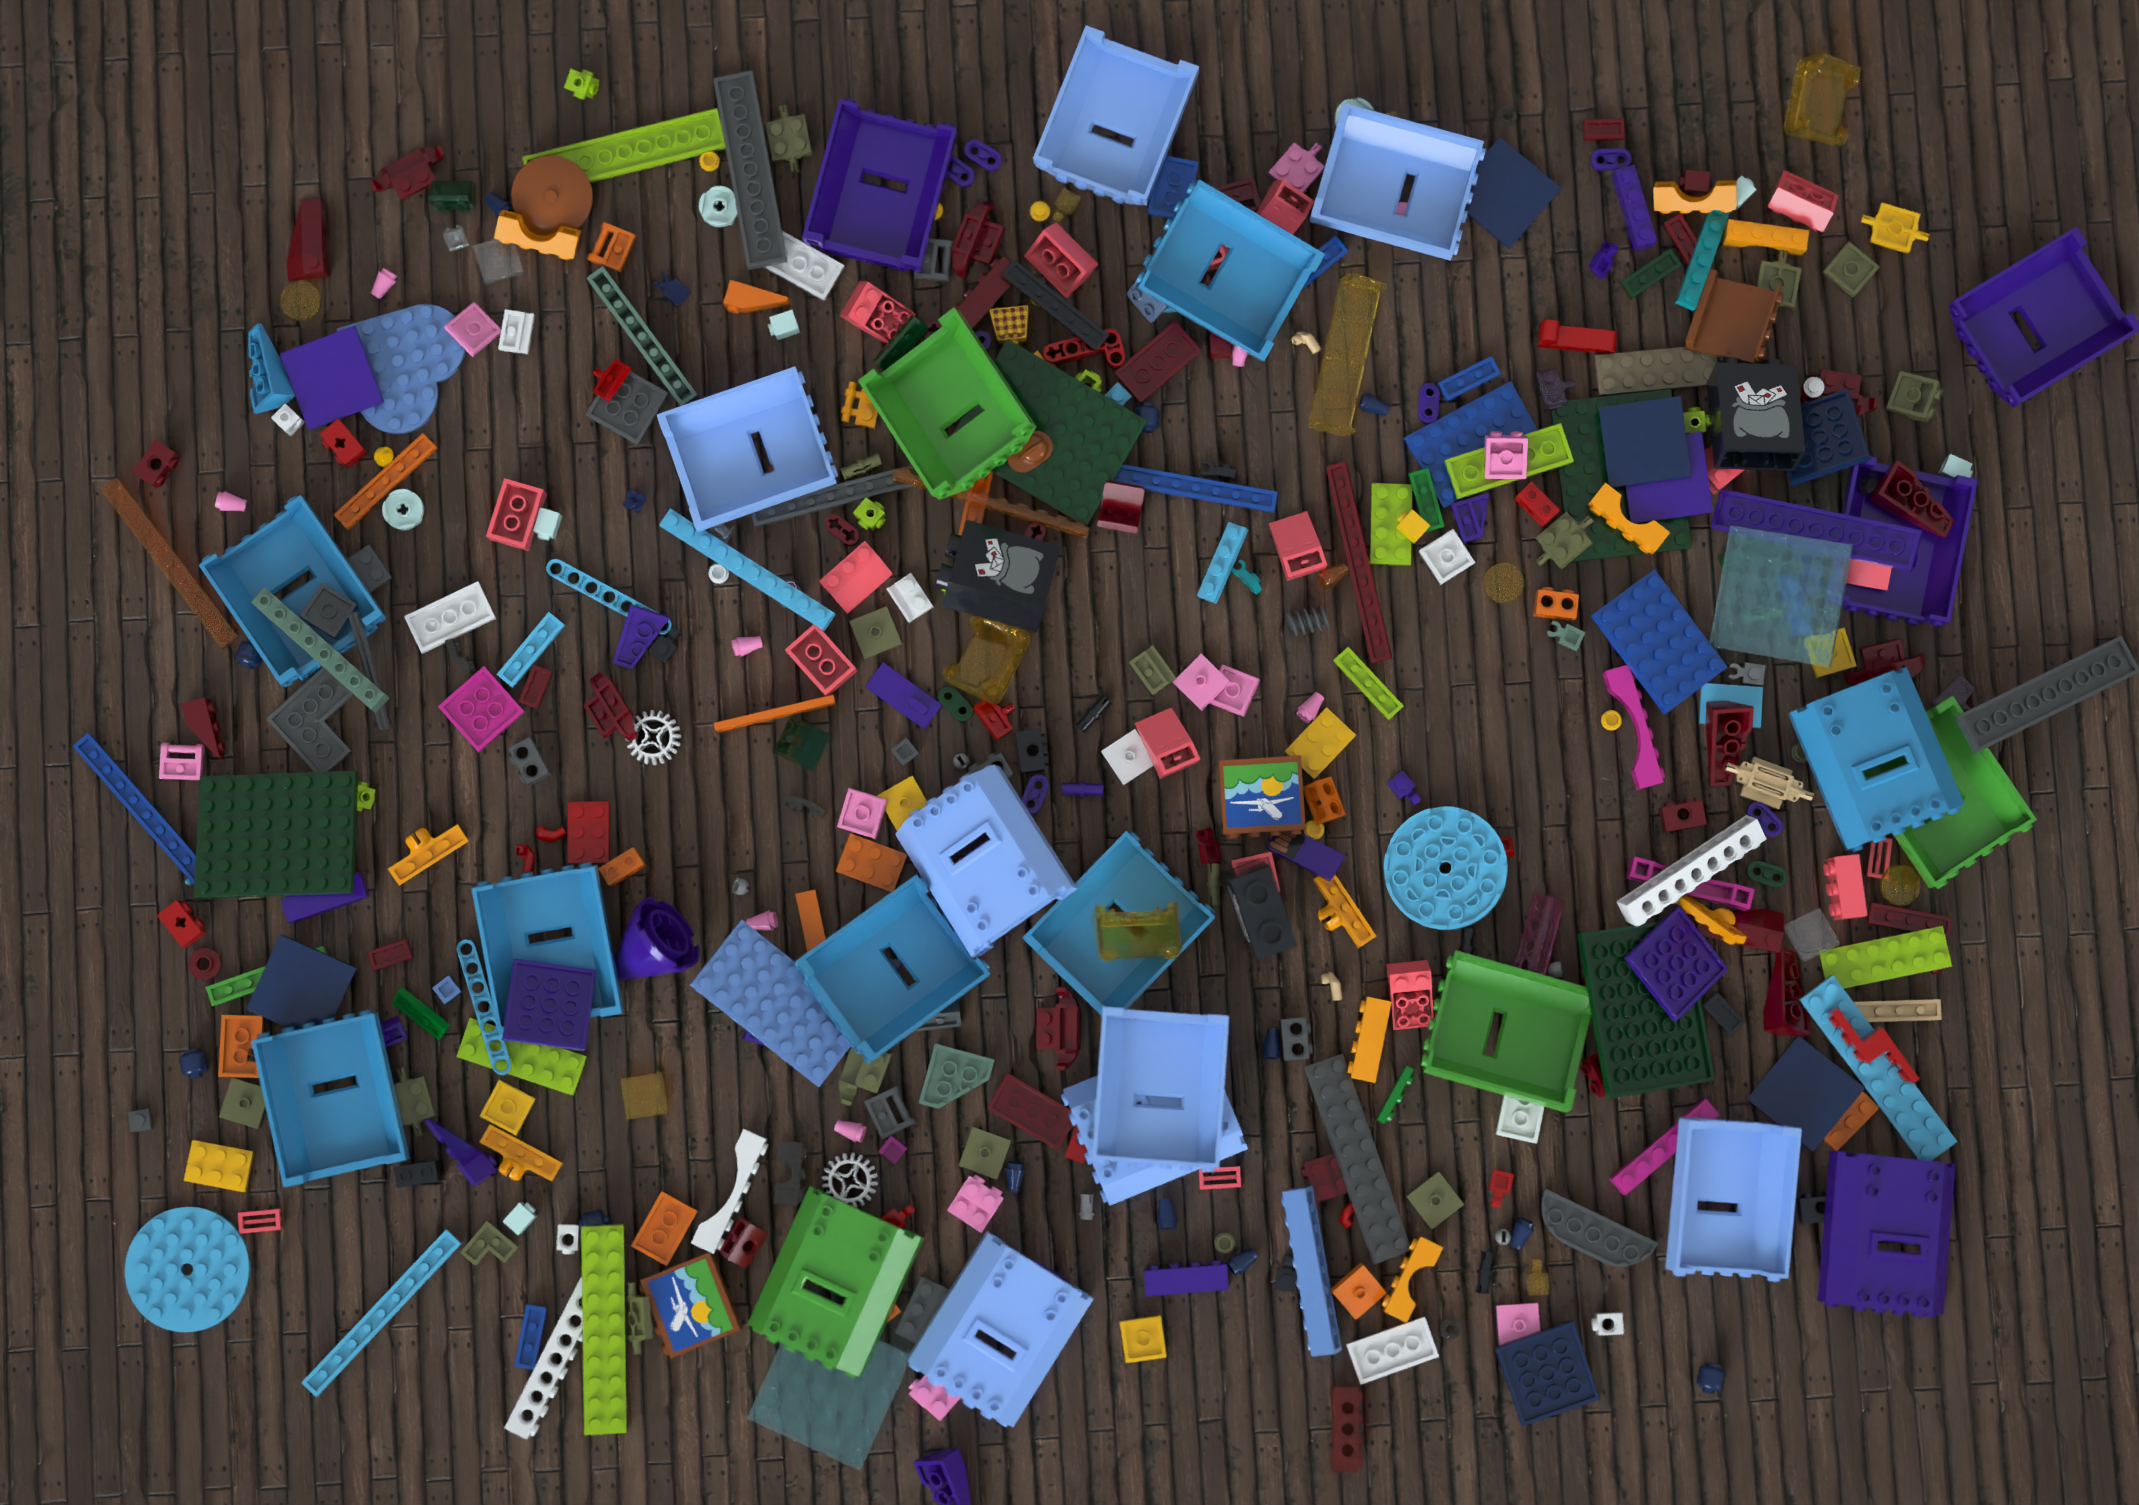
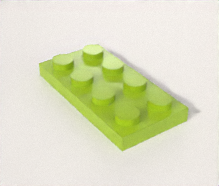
(1387, 543)

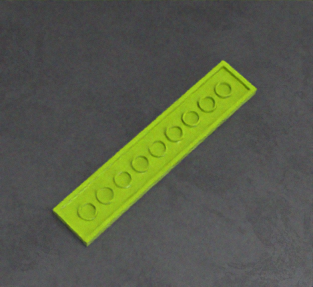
(644, 146)
(603, 1329)

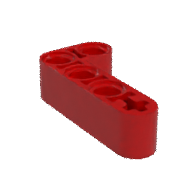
(1579, 339)
(1084, 352)

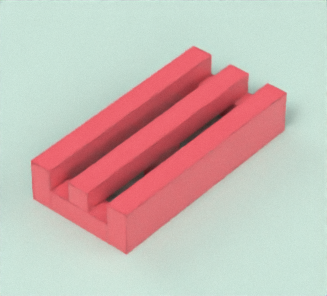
(1878, 858)
(1224, 1177)
(277, 1219)

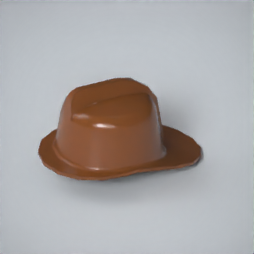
(1033, 453)

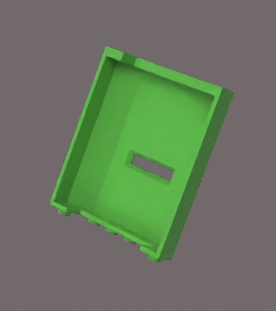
(936, 388)
(1990, 810)
(1537, 1038)
(848, 1255)

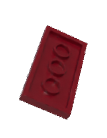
(1157, 362)
(1031, 1111)

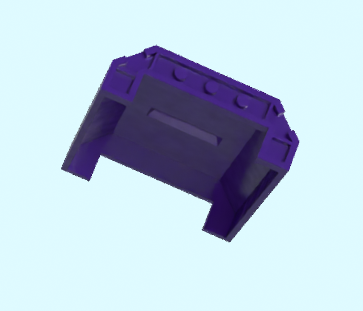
(870, 219)
(2061, 304)
(1931, 587)
(1886, 1201)

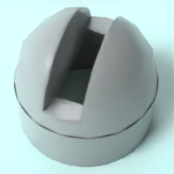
(956, 762)
(739, 886)
(1555, 970)
(1498, 1236)

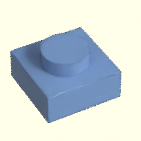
(447, 989)

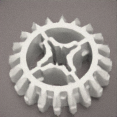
(661, 732)
(857, 1163)

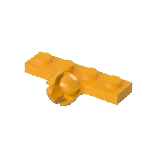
(426, 852)
(1343, 911)
(1716, 920)
(519, 1156)

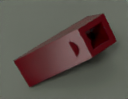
(200, 719)

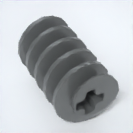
(1306, 620)

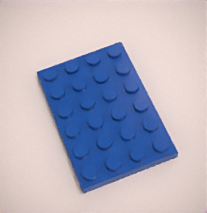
(1465, 432)
(1659, 641)

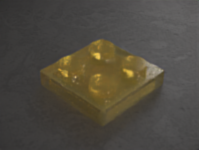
(644, 1096)

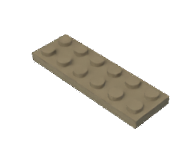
(1652, 370)

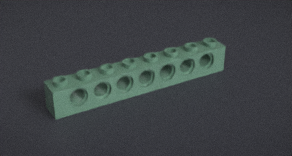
(642, 337)
(320, 650)

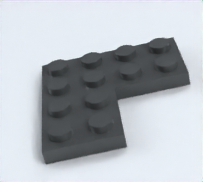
(304, 717)

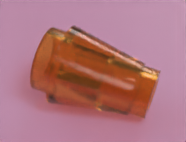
(1331, 576)

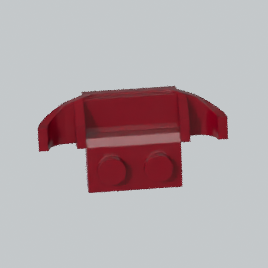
(409, 173)
(976, 239)
(1837, 381)
(1884, 658)
(609, 709)
(1060, 1028)

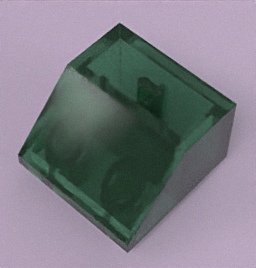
(452, 196)
(802, 743)

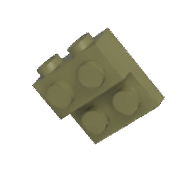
(1915, 396)

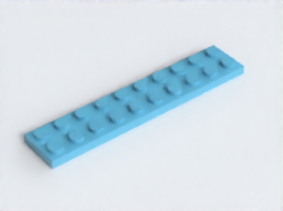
(1897, 1099)

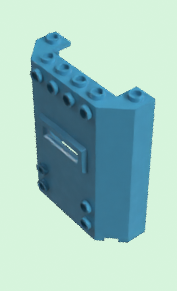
(1253, 281)
(273, 560)
(1865, 729)
(1135, 884)
(545, 903)
(865, 990)
(337, 1127)

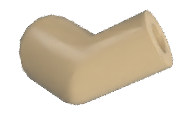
(1306, 338)
(1335, 985)

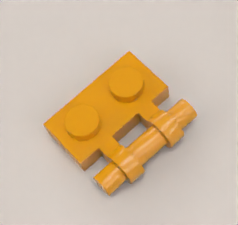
(866, 413)

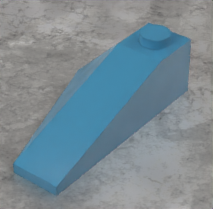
(270, 379)

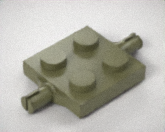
(789, 138)
(1782, 274)
(1564, 540)
(413, 1101)
(637, 1318)

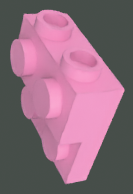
(1505, 455)
(976, 1203)
(932, 1397)

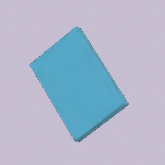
(1735, 693)

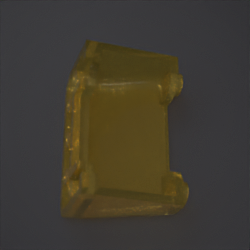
(1819, 99)
(988, 659)
(1137, 933)

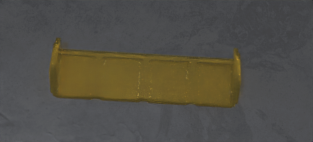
(1345, 354)

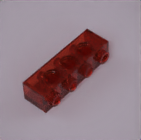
(1340, 1395)

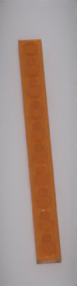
(1001, 505)
(170, 563)

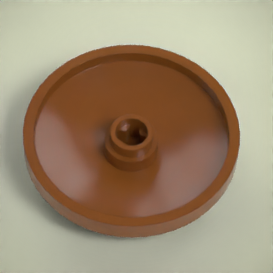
(552, 194)

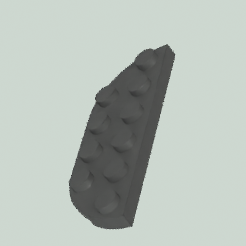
(1593, 1233)

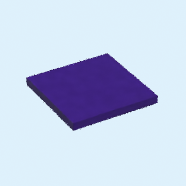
(332, 378)
(1677, 496)
(1676, 963)
(549, 1005)

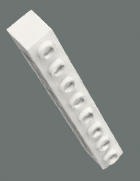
(1680, 871)
(517, 1421)

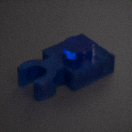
(674, 290)

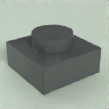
(904, 752)
(140, 1120)

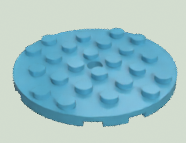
(1475, 876)
(157, 1276)

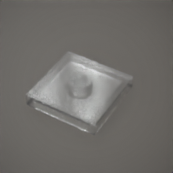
(497, 260)
(1811, 935)

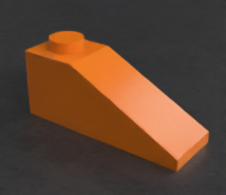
(749, 298)

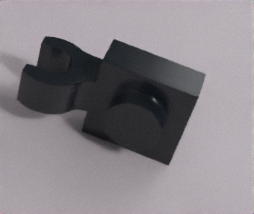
(1223, 472)
(665, 647)
(1286, 1277)

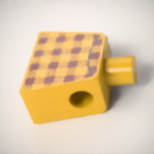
(1010, 323)

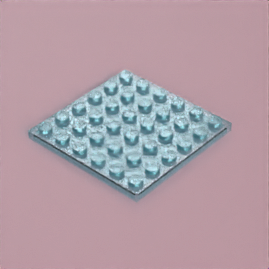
(1781, 595)
(827, 1406)

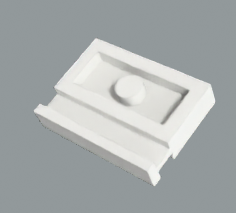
(516, 331)
(909, 598)

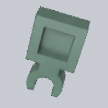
(1569, 636)

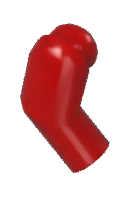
(550, 836)
(527, 855)
(1344, 1218)

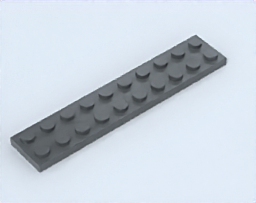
(750, 170)
(2047, 694)
(1357, 1159)

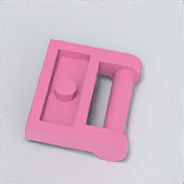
(181, 768)

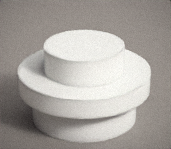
(1813, 387)
(718, 573)

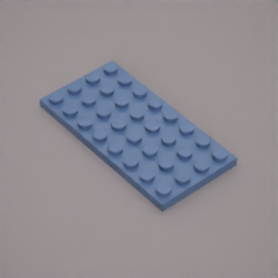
(771, 1001)

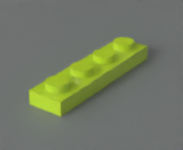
(1368, 683)

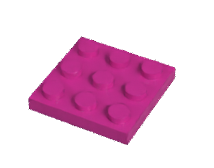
(481, 709)

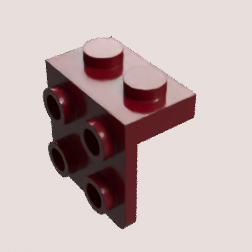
(1121, 506)

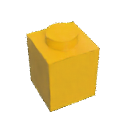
(1412, 525)

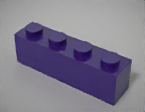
(1634, 208)
(307, 906)
(1186, 1279)

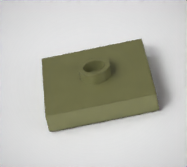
(1850, 269)
(875, 632)
(244, 1104)
(984, 1153)
(1434, 1200)

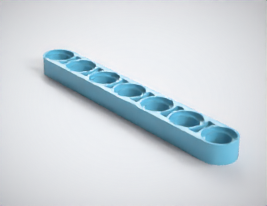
(601, 590)
(478, 998)

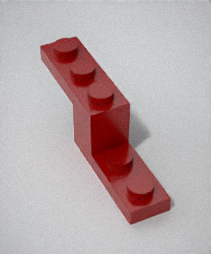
(1872, 1045)

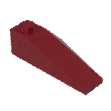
(308, 245)
(1783, 1010)

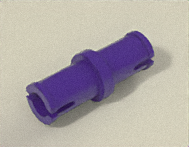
(1083, 789)

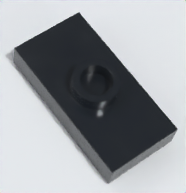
(1723, 1013)

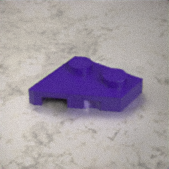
(1470, 517)

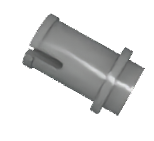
(1086, 1209)

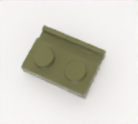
(1152, 670)

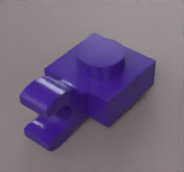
(1602, 260)
(1402, 786)

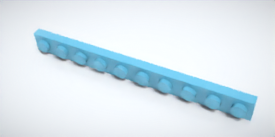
(747, 570)
(381, 1313)

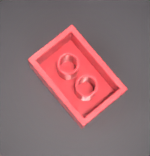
(516, 514)
(821, 660)
(1845, 887)

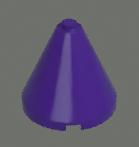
(655, 942)

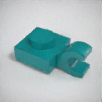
(1250, 580)

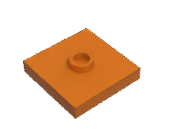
(1358, 1291)

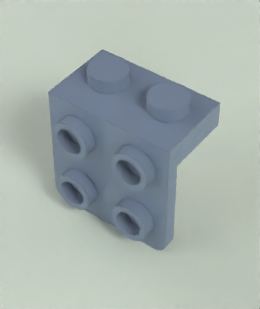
(1146, 304)

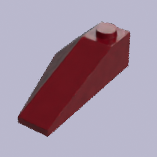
(1906, 497)
(1726, 736)
(1761, 926)

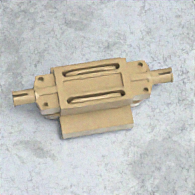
(1768, 783)

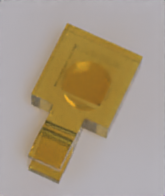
(1065, 204)
(1537, 1281)

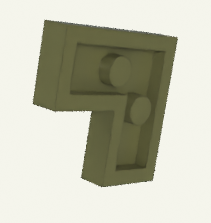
(489, 1239)

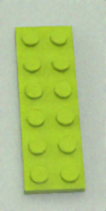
(1545, 451)
(1887, 957)
(539, 1064)

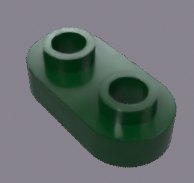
(955, 703)
(1766, 874)

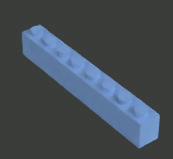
(1311, 1271)

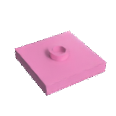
(473, 329)
(1201, 682)
(1238, 693)
(862, 813)
(1516, 1321)

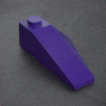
(473, 1162)
(945, 1476)

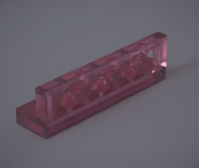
(1543, 937)

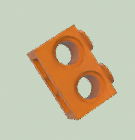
(1556, 610)
(1323, 801)
(622, 867)

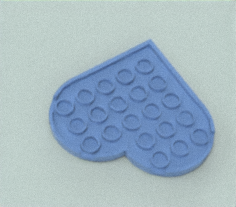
(408, 359)

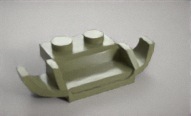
(861, 1074)

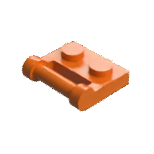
(617, 250)

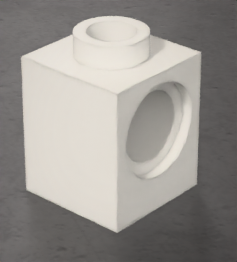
(287, 419)
(572, 1229)
(1616, 1327)

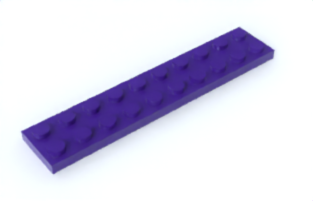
(1871, 539)

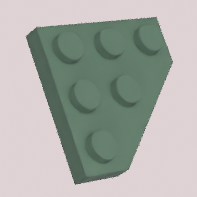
(952, 1075)

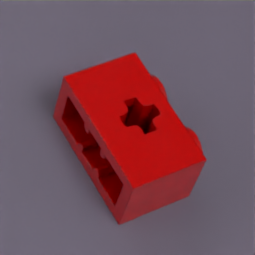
(334, 435)
(1537, 504)
(172, 917)

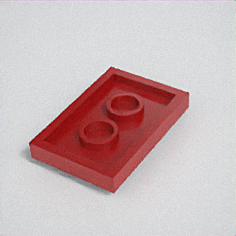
(588, 832)

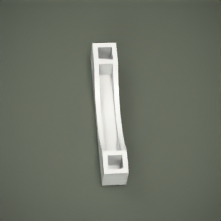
(748, 1150)

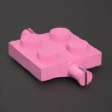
(1298, 167)

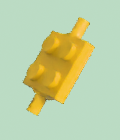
(1894, 228)

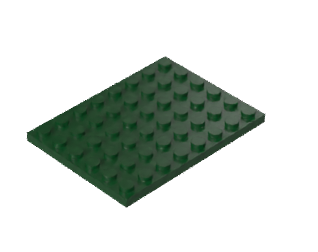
(1086, 431)
(1588, 474)
(276, 834)
(1633, 1033)

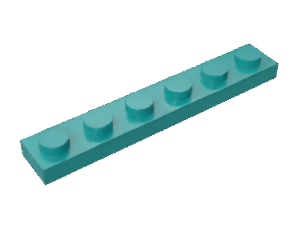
(1701, 259)

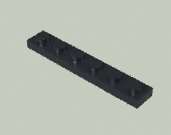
(1055, 305)

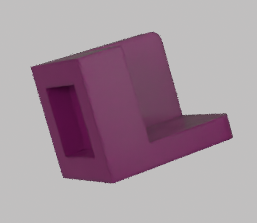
(893, 1149)

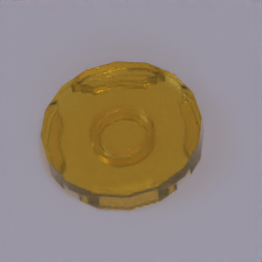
(300, 300)
(1503, 583)
(1900, 885)

